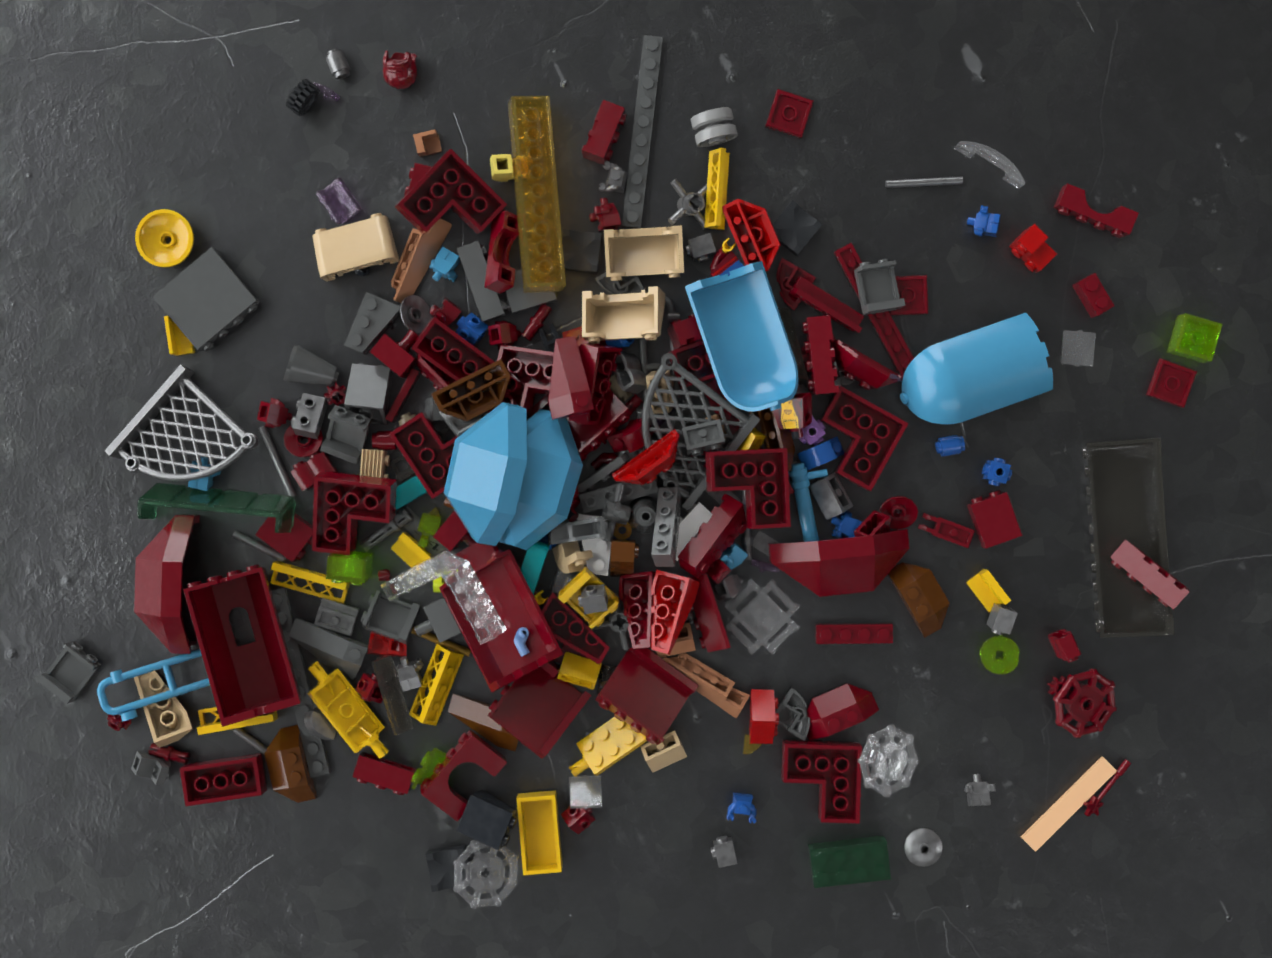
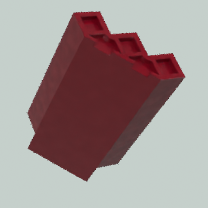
(517, 609)

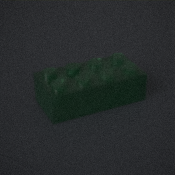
(849, 861)

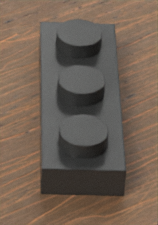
(603, 473)

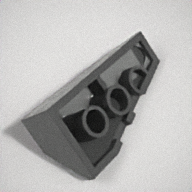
(330, 647)

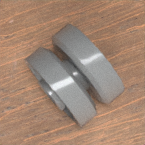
(714, 127)

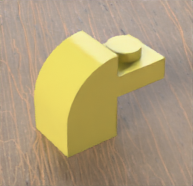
(501, 167)

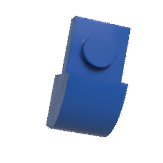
(821, 453)

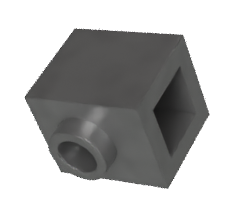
(701, 247)
(593, 599)
(1001, 619)
(724, 851)

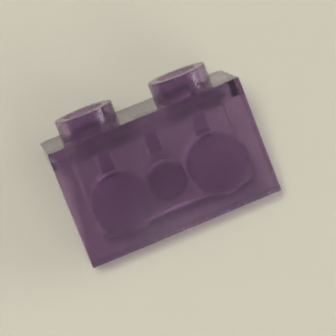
(338, 201)

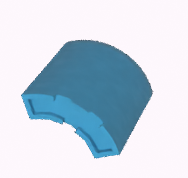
(745, 338)
(977, 372)

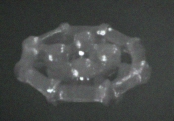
(897, 756)
(479, 882)

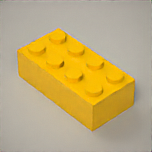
(539, 832)

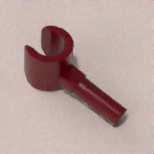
(384, 575)

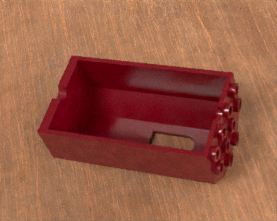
(247, 677)

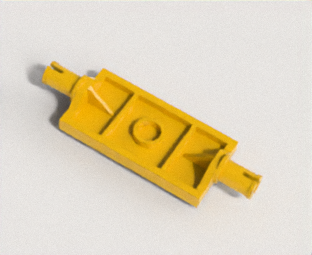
(346, 710)
(606, 746)

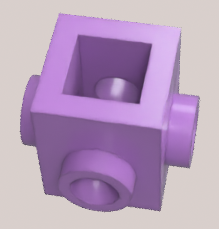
(818, 432)

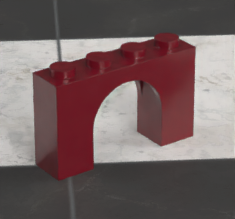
(469, 749)

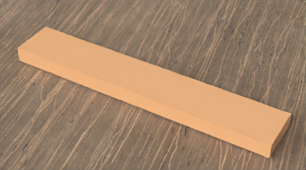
(1068, 803)

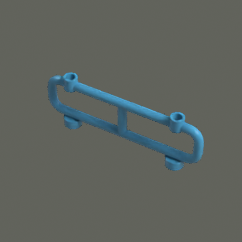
(128, 710)

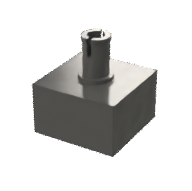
(440, 620)

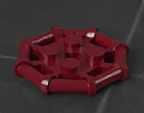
(1076, 699)

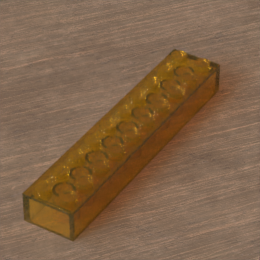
(536, 194)

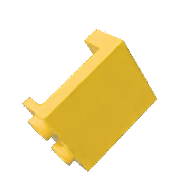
(573, 590)

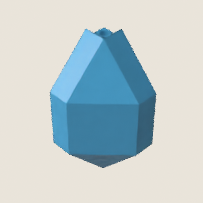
(489, 472)
(548, 480)

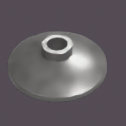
(415, 313)
(915, 842)

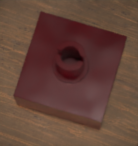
(397, 354)
(453, 533)

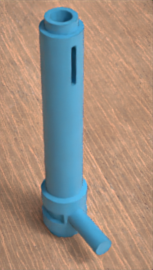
(800, 484)

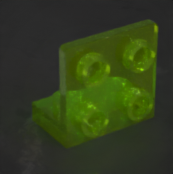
(428, 762)

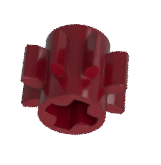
(332, 392)
(1054, 685)
(116, 723)

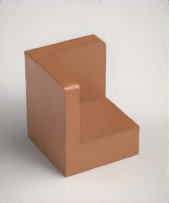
(427, 143)

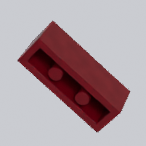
(384, 773)

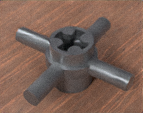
(684, 206)

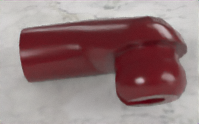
(602, 459)

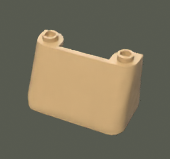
(354, 246)
(644, 252)
(622, 315)

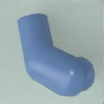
(520, 641)

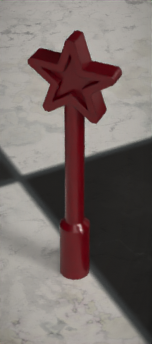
(1095, 802)

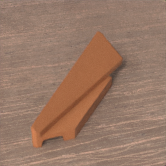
(417, 257)
(711, 683)

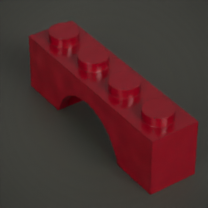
(1073, 202)
(503, 233)

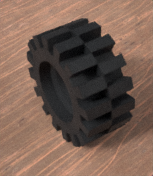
(303, 97)

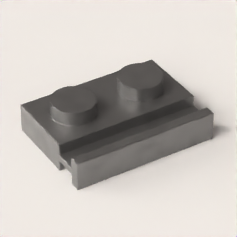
(336, 616)

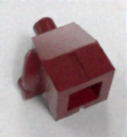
(606, 215)
(446, 313)
(503, 333)
(273, 413)

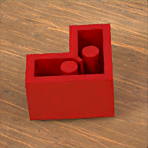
(1032, 248)
(763, 716)

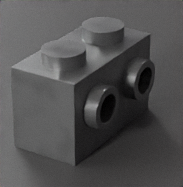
(309, 415)
(830, 496)

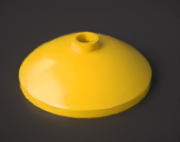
(152, 237)

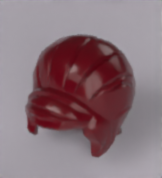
(400, 69)

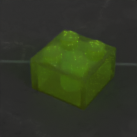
(1194, 338)
(353, 568)

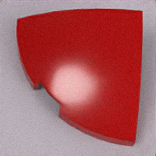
(385, 646)

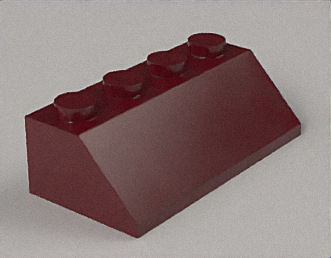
(449, 351)
(708, 617)

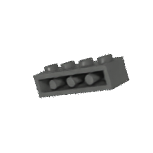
(475, 268)

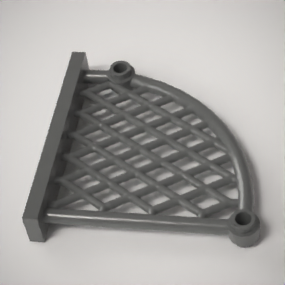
(746, 424)

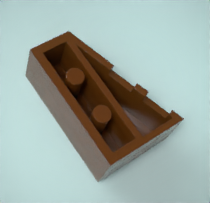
(623, 557)

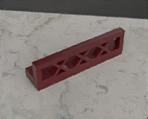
(827, 305)

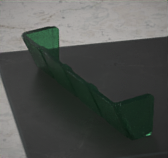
(228, 501)

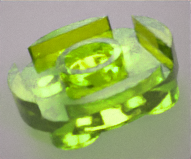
(988, 653)

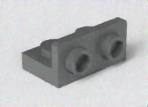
(703, 437)

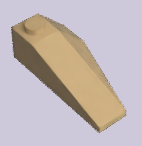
(166, 718)

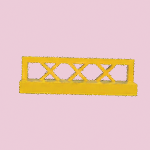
(716, 189)
(308, 575)
(438, 687)
(216, 726)

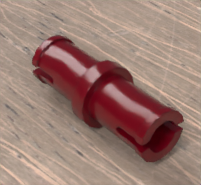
(536, 322)
(169, 753)

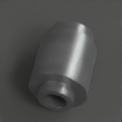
(338, 64)

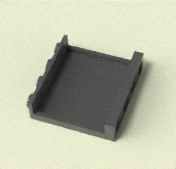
(206, 300)

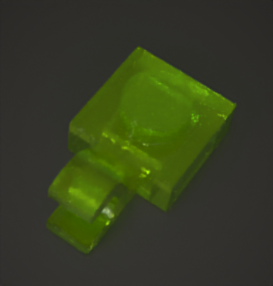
(428, 526)

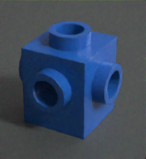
(471, 328)
(990, 468)

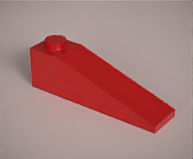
(672, 602)

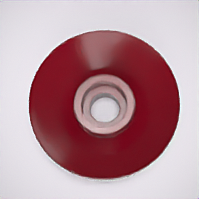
(296, 448)
(900, 518)

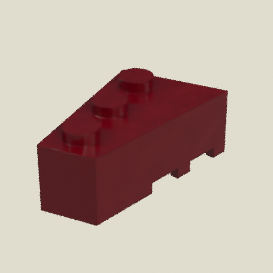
(604, 132)

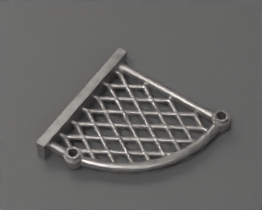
(156, 405)

